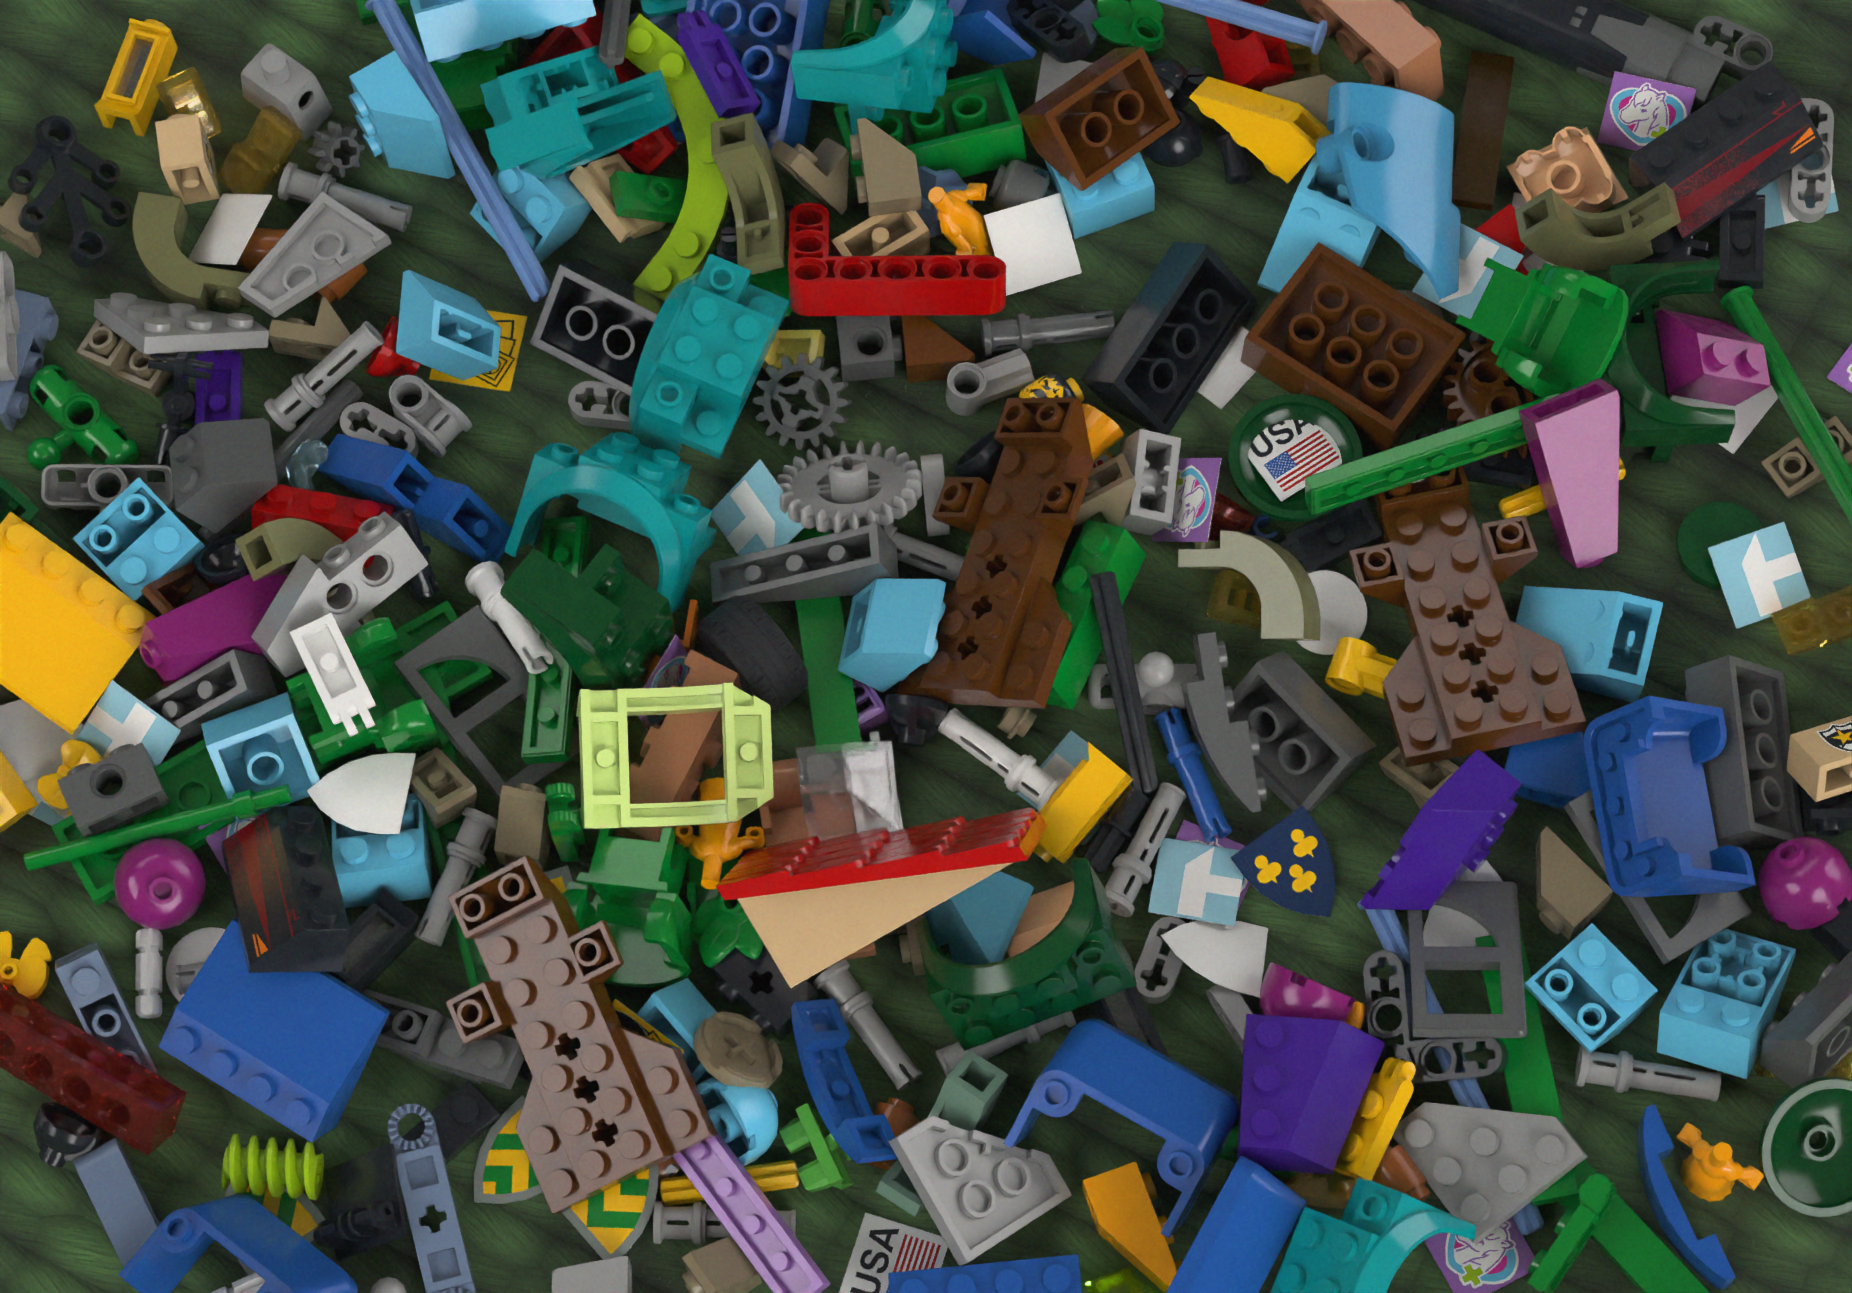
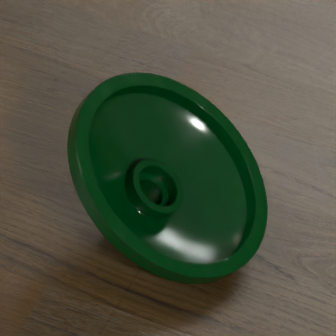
(1273, 410)
(1806, 1175)

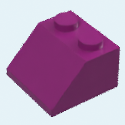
(1710, 359)

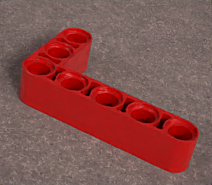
(884, 283)

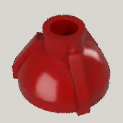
(384, 358)

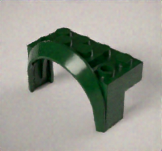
(1061, 972)

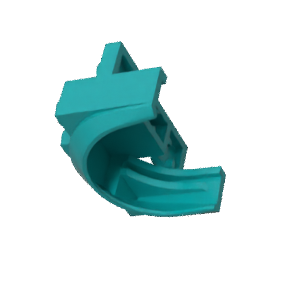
(893, 70)
(553, 130)
(705, 343)
(627, 487)
(1363, 1246)

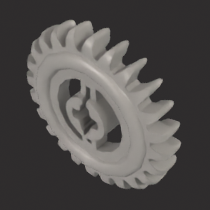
(849, 488)

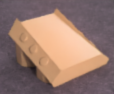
(1572, 169)

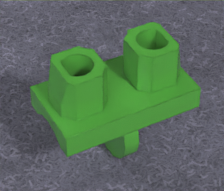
(829, 1166)

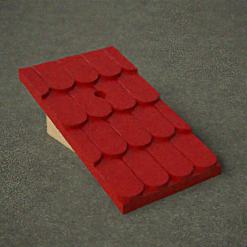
(841, 893)

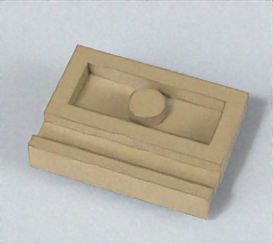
(596, 189)

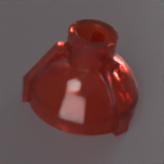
(1228, 516)

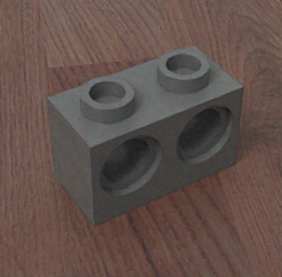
(860, 331)

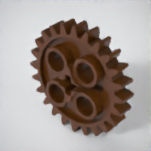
(1471, 398)

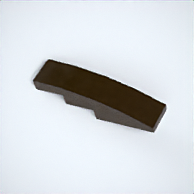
(1481, 130)

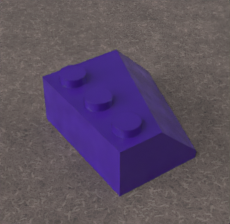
(1447, 837)
(1301, 1090)

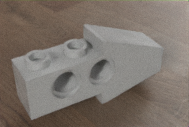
(359, 591)

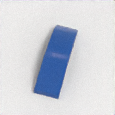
(833, 1084)
(1702, 1255)

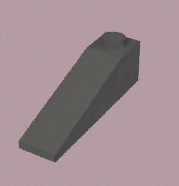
(808, 568)
(213, 691)

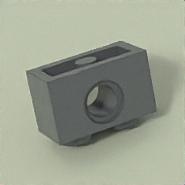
(139, 795)

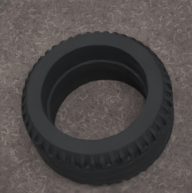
(753, 645)

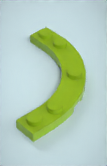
(706, 195)

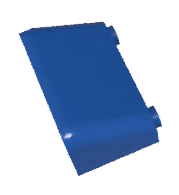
(1657, 802)

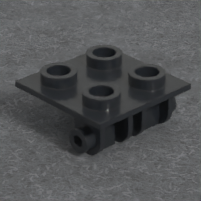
(362, 1204)

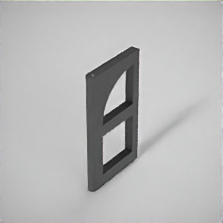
(476, 640)
(1497, 910)
(1709, 914)

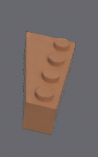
(1387, 42)
(679, 749)

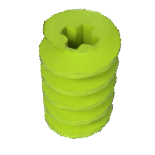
(272, 1168)

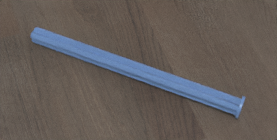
(1259, 20)
(463, 149)
(1465, 1091)

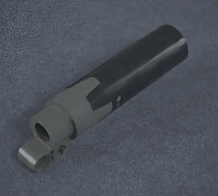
(1613, 36)

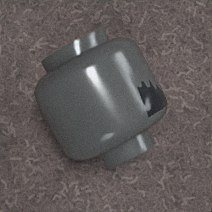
(1019, 184)

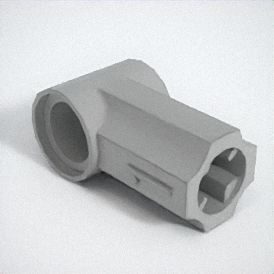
(990, 378)

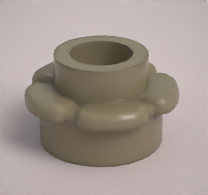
(1016, 721)

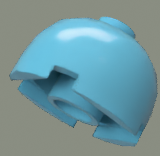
(742, 1117)

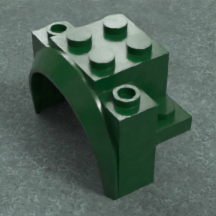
(1637, 367)
(600, 622)

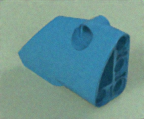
(1398, 171)

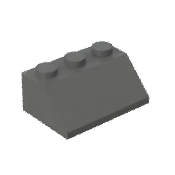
(1302, 733)
(1814, 1031)

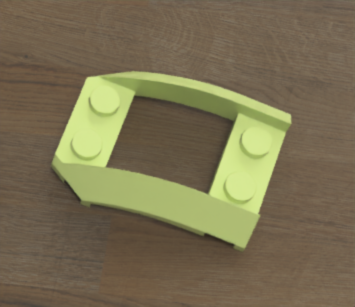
(606, 757)

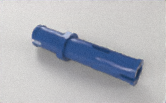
(1185, 757)

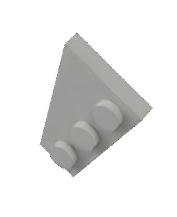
(312, 254)

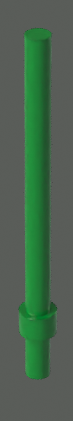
(243, 805)

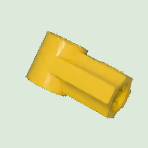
(1358, 668)

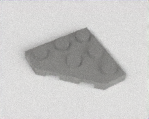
(177, 326)
(1486, 1159)
(976, 1184)

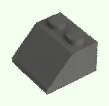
(222, 470)

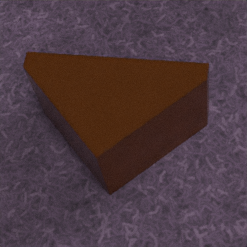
(930, 350)
(176, 590)

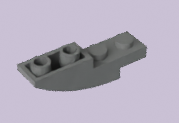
(1224, 744)
(435, 1042)

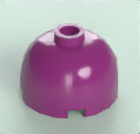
(1804, 882)
(159, 883)
(1295, 995)

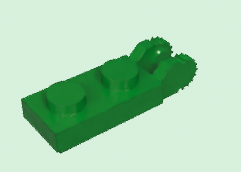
(565, 821)
(1574, 1232)

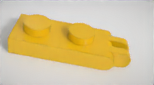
(1376, 1119)

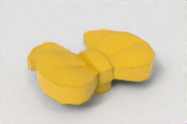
(73, 754)
(30, 972)

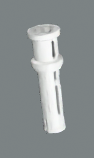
(486, 583)
(1019, 771)

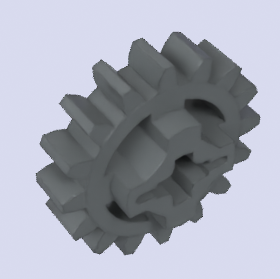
(793, 419)

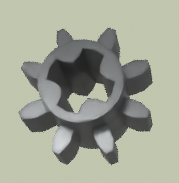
(336, 149)

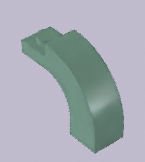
(964, 1102)

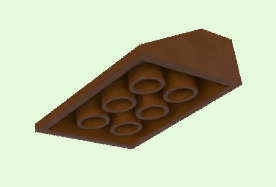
(1352, 345)

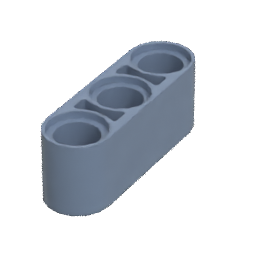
(117, 1198)

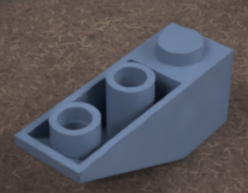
(37, 326)
(101, 1003)

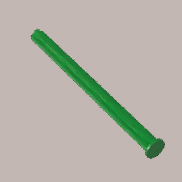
(1793, 396)

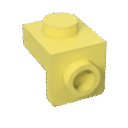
(791, 344)

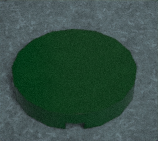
(1707, 527)

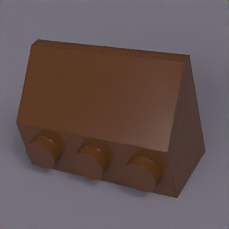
(1100, 117)

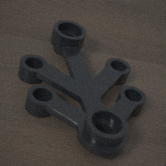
(71, 187)

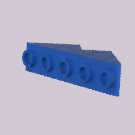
(440, 506)

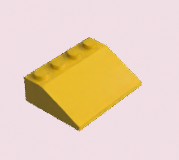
(60, 626)

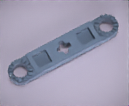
(426, 1184)

